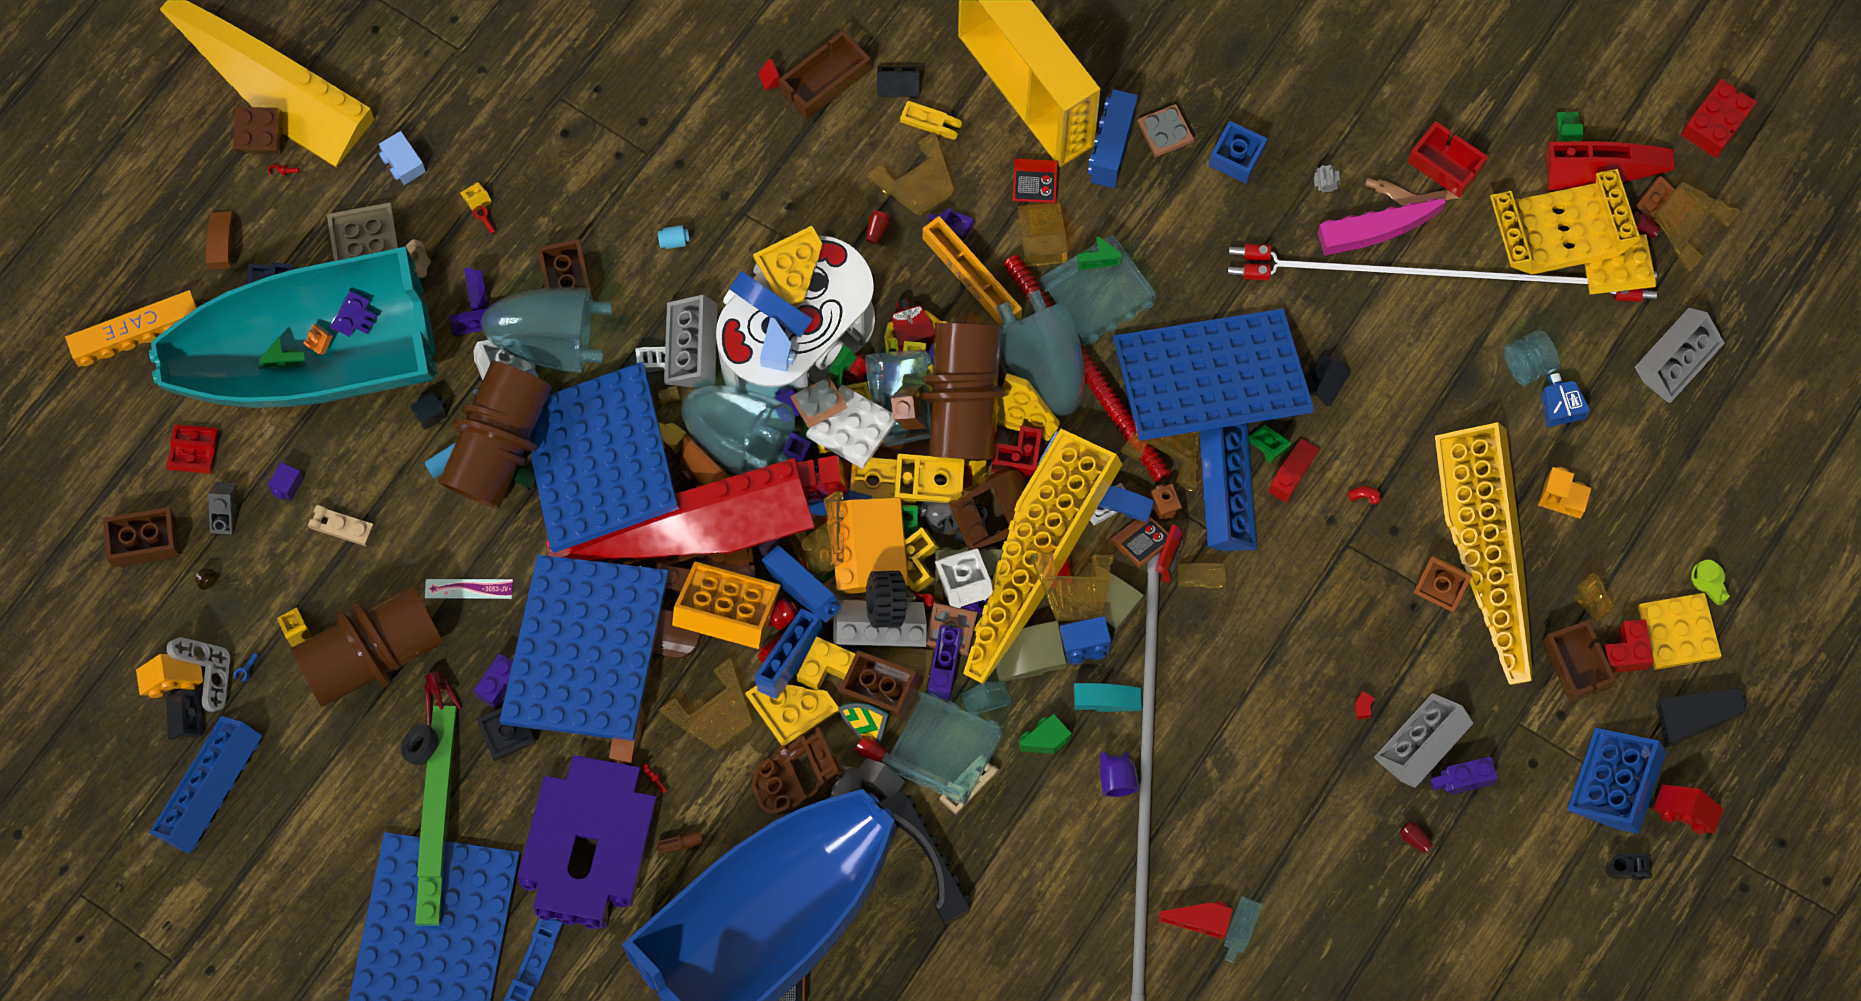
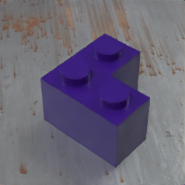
(495, 681)

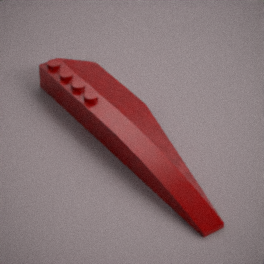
(713, 519)

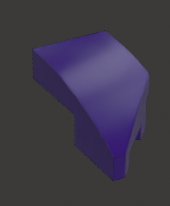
(957, 222)

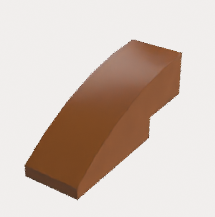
(219, 240)

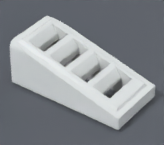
(649, 352)

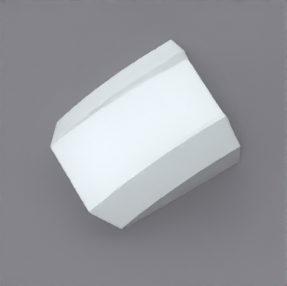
(486, 352)
(964, 578)

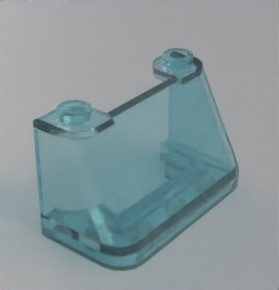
(886, 375)

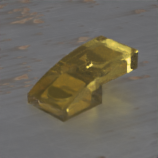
(1202, 574)

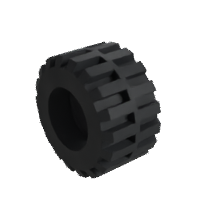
(886, 599)

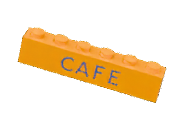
(968, 269)
(129, 329)

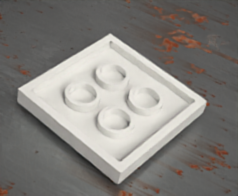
(854, 431)

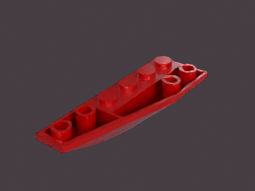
(1578, 162)

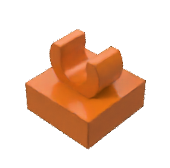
(318, 339)

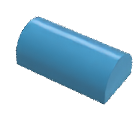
(438, 462)

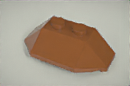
(698, 465)

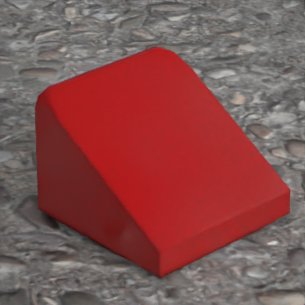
(769, 75)

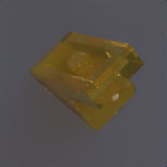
(1594, 597)

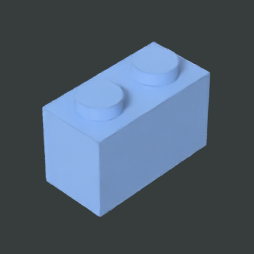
(401, 158)

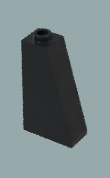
(1693, 714)

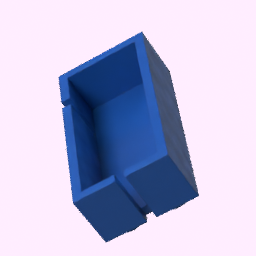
(1112, 138)

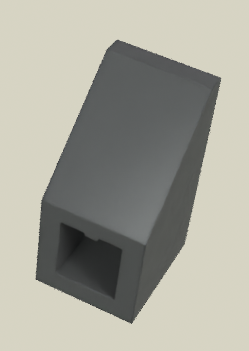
(222, 507)

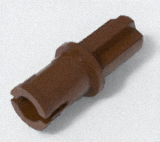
(679, 842)

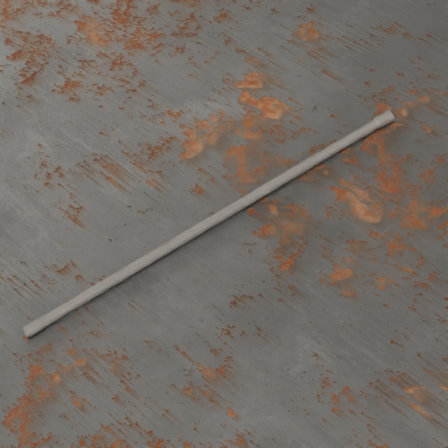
(1145, 782)

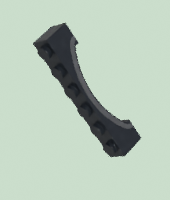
(950, 903)

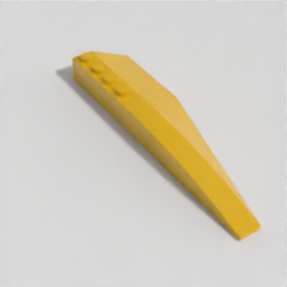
(312, 108)
(1045, 520)
(1486, 531)

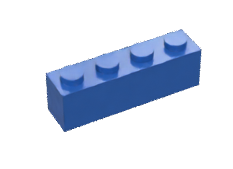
(788, 654)

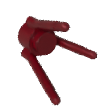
(435, 685)

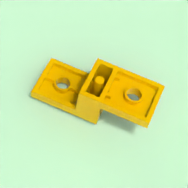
(910, 478)

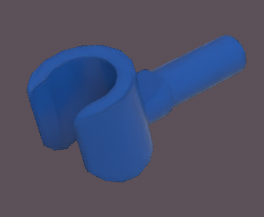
(246, 669)

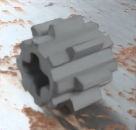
(1327, 178)

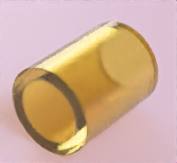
(668, 395)

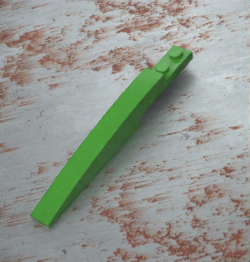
(435, 819)

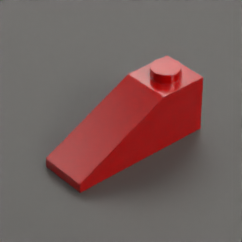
(1293, 470)
(1202, 918)

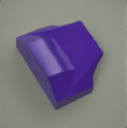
(476, 289)

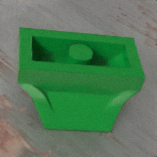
(841, 364)

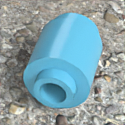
(673, 237)

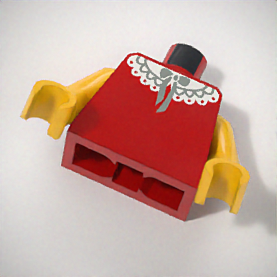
(910, 325)

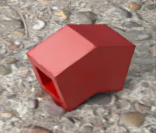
(1362, 706)

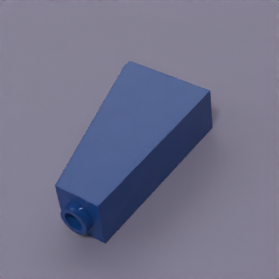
(801, 584)

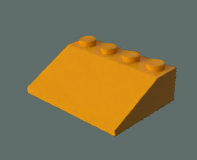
(871, 542)
(725, 605)

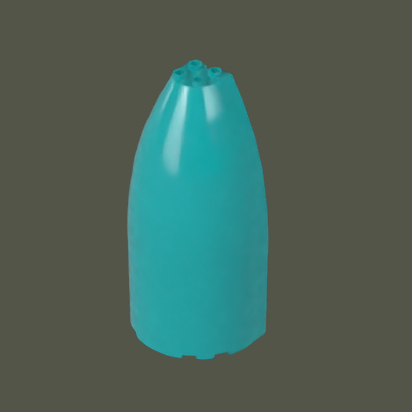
(219, 344)

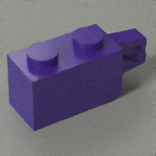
(1466, 776)

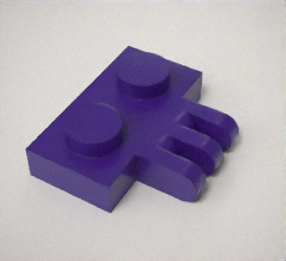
(353, 314)

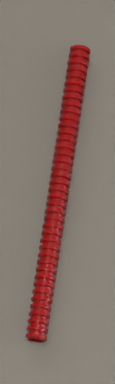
(1094, 377)

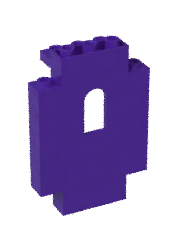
(595, 804)

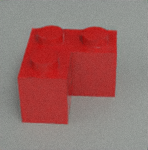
(1019, 457)
(1634, 650)
(1688, 806)

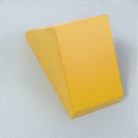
(294, 627)

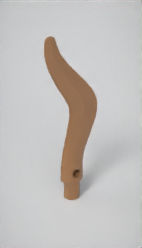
(1404, 197)

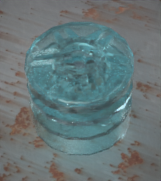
(1531, 357)

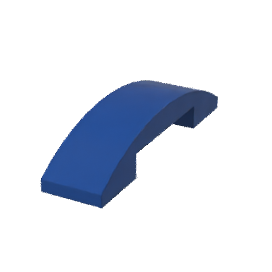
(770, 304)
(1127, 502)
(535, 961)

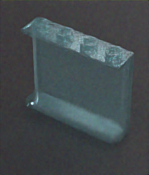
(1100, 296)
(944, 747)

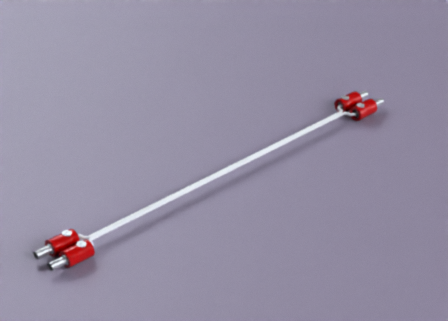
(1263, 272)

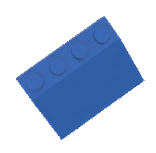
(1617, 779)

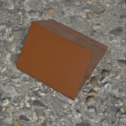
(1443, 583)

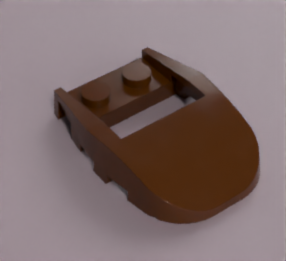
(1008, 487)
(673, 640)
(778, 784)

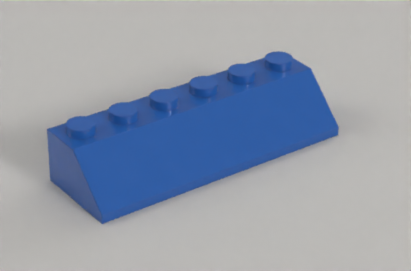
(1228, 488)
(206, 784)

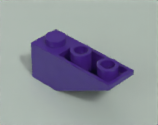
(944, 662)

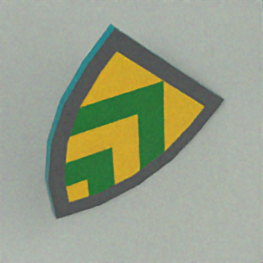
(864, 720)

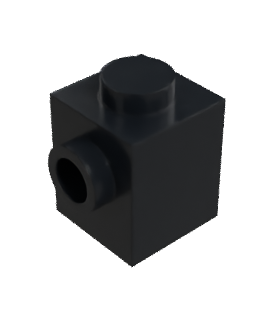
(429, 410)

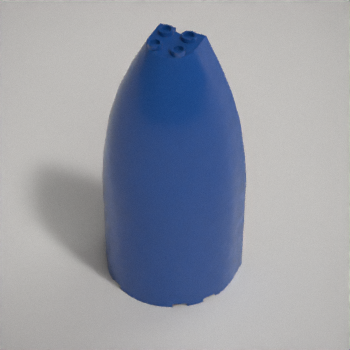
(766, 901)

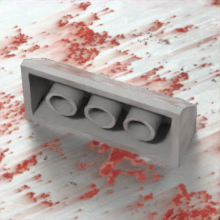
(691, 342)
(1680, 354)
(854, 628)
(1424, 739)

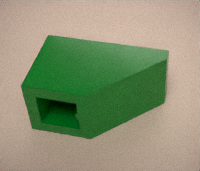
(1046, 738)

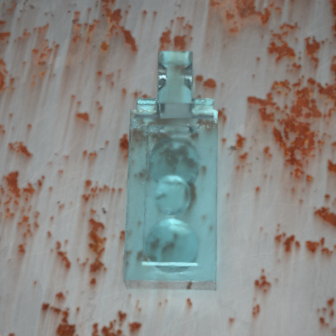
(1241, 927)

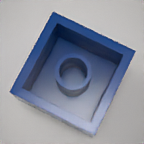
(1237, 152)
(1085, 640)

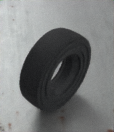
(426, 750)

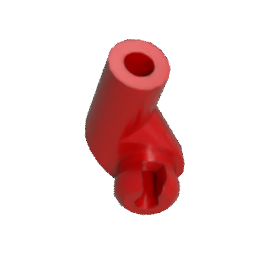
(1365, 491)

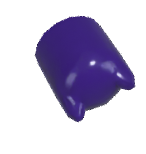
(1118, 775)

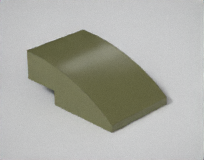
(1119, 601)
(1032, 653)

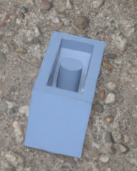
(776, 349)

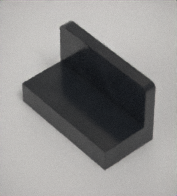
(898, 81)
(1327, 379)
(184, 714)

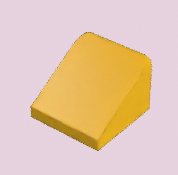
(476, 196)

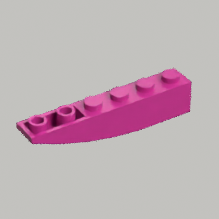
(1374, 226)

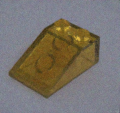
(1042, 234)

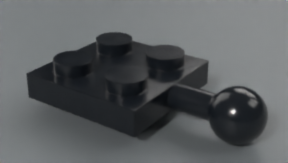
(503, 739)

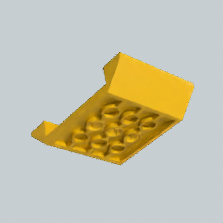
(1595, 213)

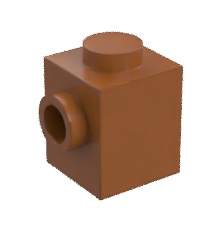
(1165, 502)

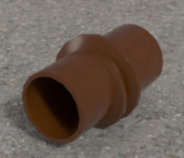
(965, 391)
(495, 434)
(366, 645)

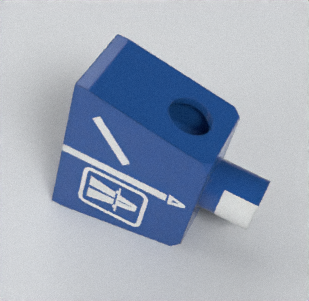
(1562, 402)

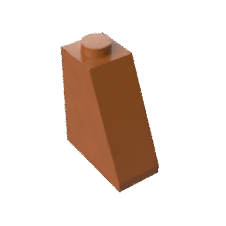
(909, 407)
(624, 750)

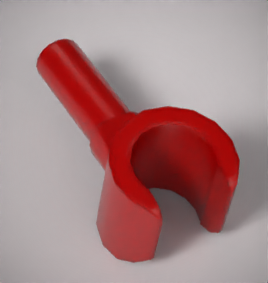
(483, 217)
(926, 598)

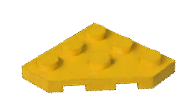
(791, 265)
(1025, 408)
(793, 712)

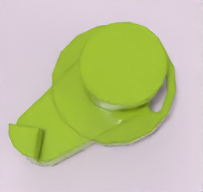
(1710, 580)

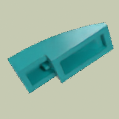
(1106, 697)

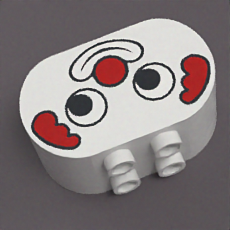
(840, 313)

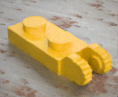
(929, 120)

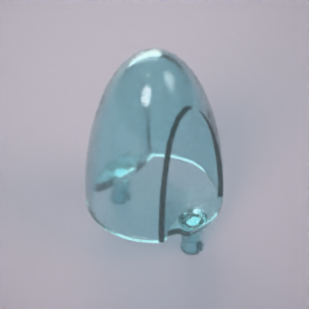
(546, 327)
(1045, 353)
(738, 426)

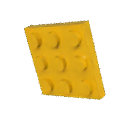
(1626, 272)
(1680, 631)

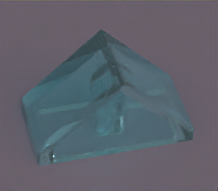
(986, 697)

